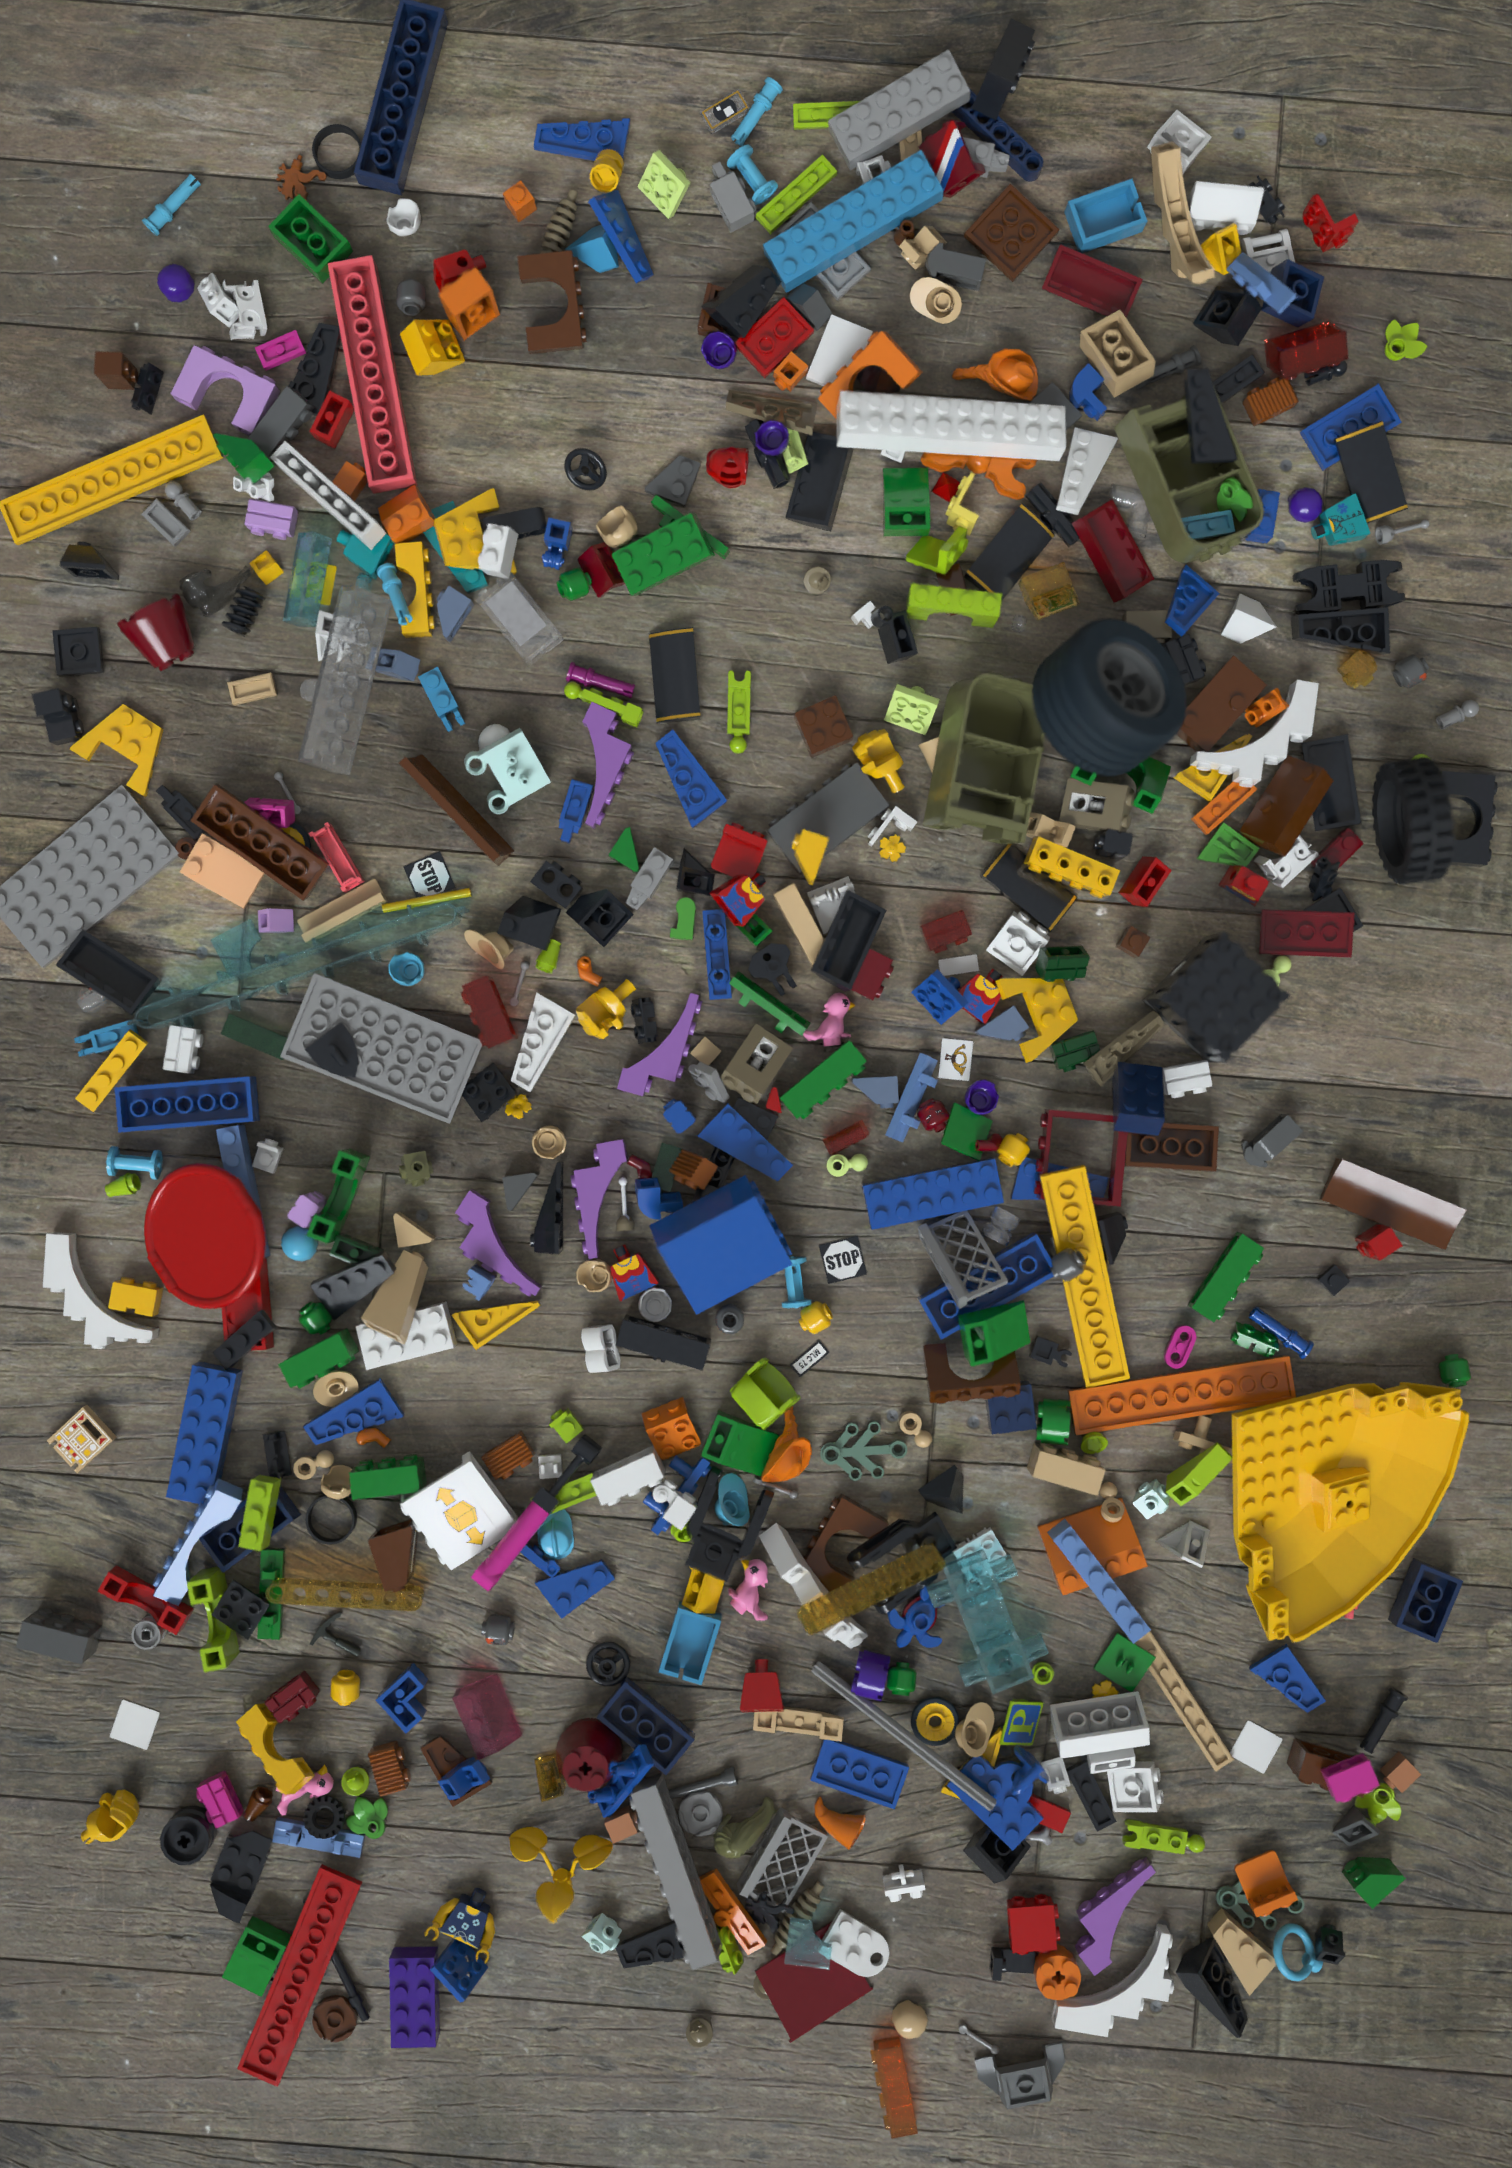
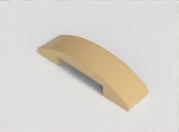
(800, 1721)

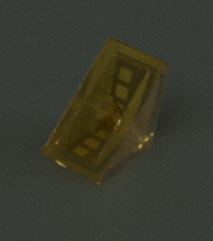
(549, 1777)

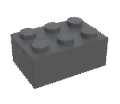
(59, 1636)

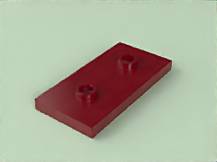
(1306, 933)

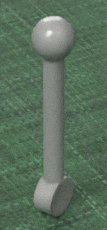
(278, 776)
(514, 1001)
(793, 1494)
(964, 2030)

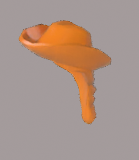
(1007, 372)
(789, 1454)

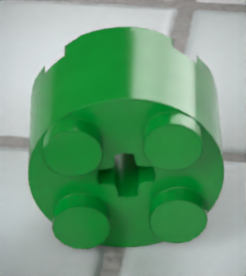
(1055, 1421)

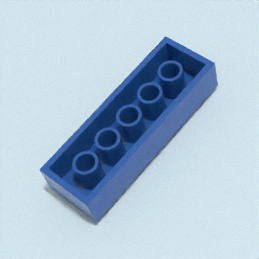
(187, 1104)
(932, 1193)
(1023, 1264)
(204, 1431)

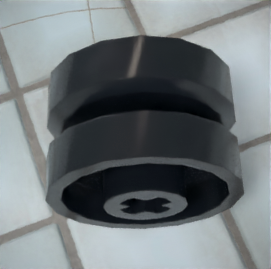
(187, 1835)

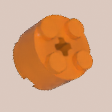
(1060, 1984)

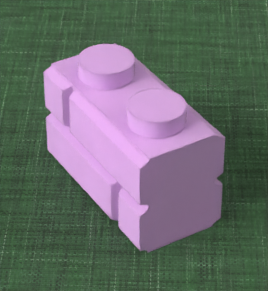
(271, 518)
(306, 1207)

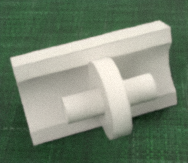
(261, 489)
(903, 1882)

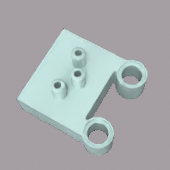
(513, 766)

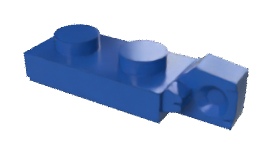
(574, 809)
(536, 1556)

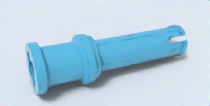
(761, 103)
(164, 212)
(392, 585)

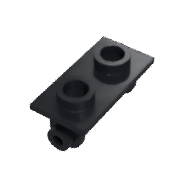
(1272, 206)
(150, 380)
(1323, 878)
(642, 1010)
(277, 1454)

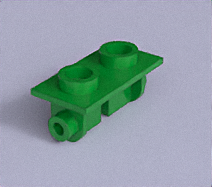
(1264, 1343)

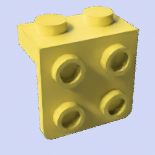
(959, 515)

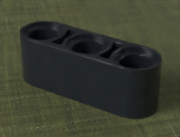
(524, 522)

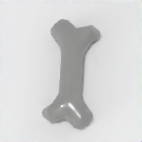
(1042, 1836)

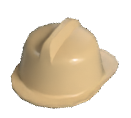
(935, 300)
(490, 946)
(975, 1730)

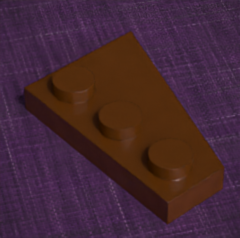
(443, 1758)

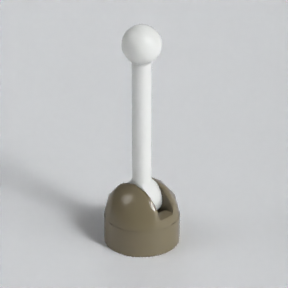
(625, 1222)

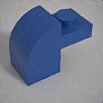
(1083, 391)
(652, 1201)
(463, 1778)

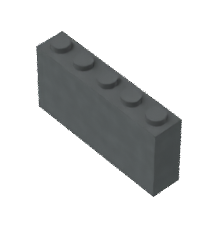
(832, 812)

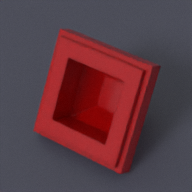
(946, 487)

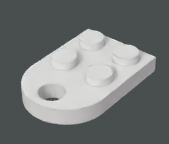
(854, 1945)

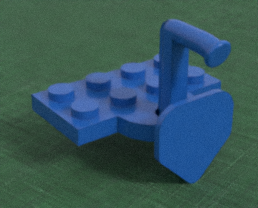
(1013, 1813)

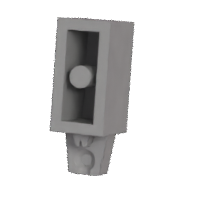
(985, 154)
(731, 199)
(649, 878)

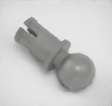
(175, 491)
(1468, 709)

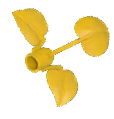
(558, 1896)

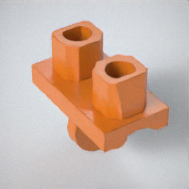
(1265, 708)

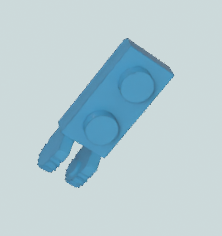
(440, 696)
(104, 1038)

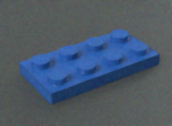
(1356, 414)
(860, 1772)

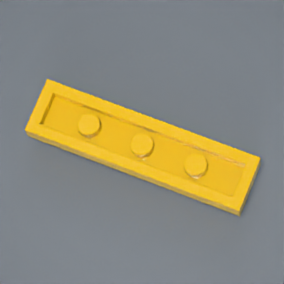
(111, 1070)

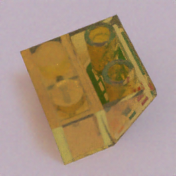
(1048, 591)

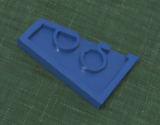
(1189, 600)
(575, 1586)
(1286, 1674)

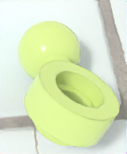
(1280, 965)
(857, 1162)

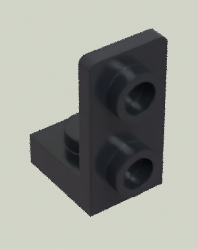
(1003, 1961)

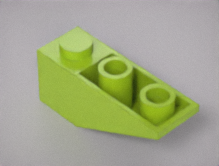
(1196, 1474)

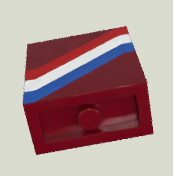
(951, 158)

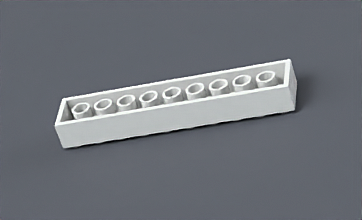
(950, 426)

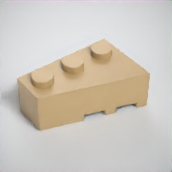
(1243, 1950)

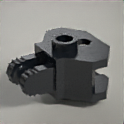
(774, 967)

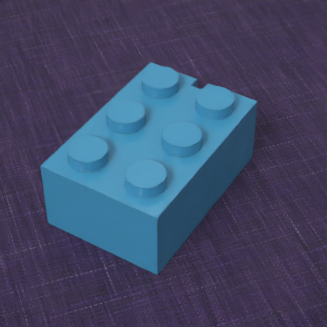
(1105, 216)
(690, 1644)

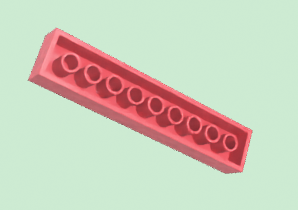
(372, 374)

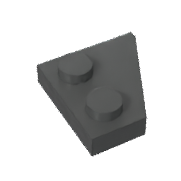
(675, 481)

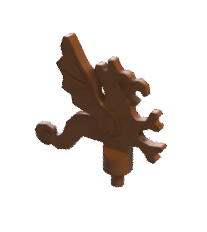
(294, 177)

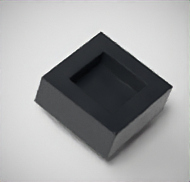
(1333, 1280)

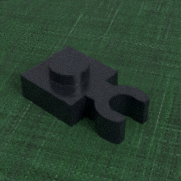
(1046, 1351)

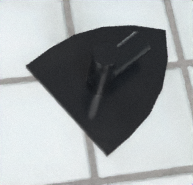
(335, 1052)

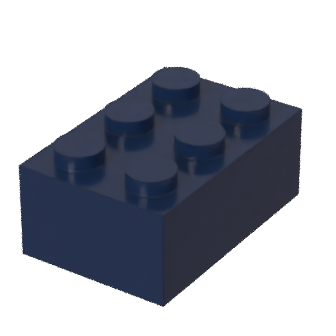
(1138, 1098)
(1425, 1600)

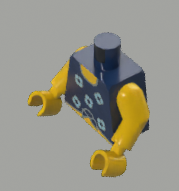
(466, 1921)

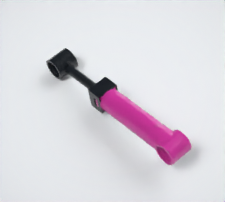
(531, 1519)

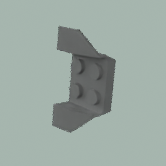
(1023, 2082)

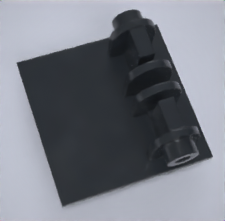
(488, 1092)
(241, 1609)

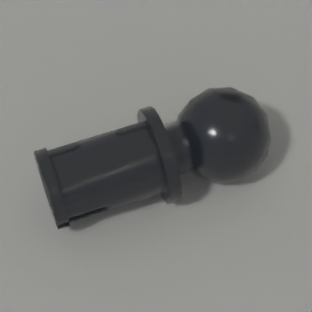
(1326, 373)

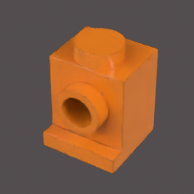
(793, 365)

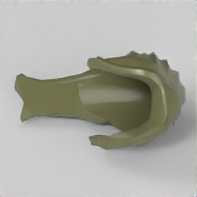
(736, 1838)

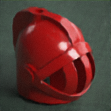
(728, 466)

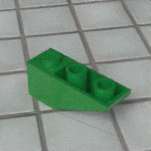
(244, 456)

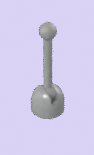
(1386, 533)

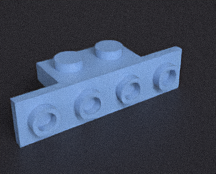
(1260, 283)

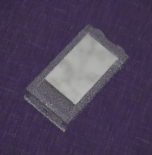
(519, 619)

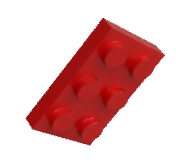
(774, 337)

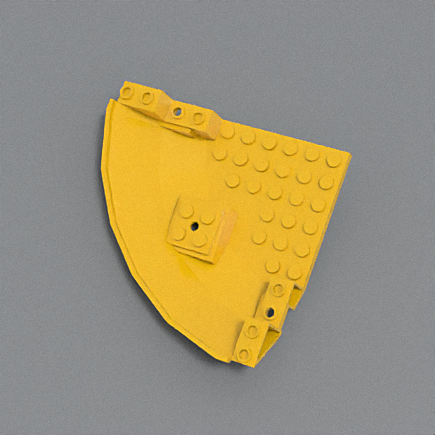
(1301, 1467)

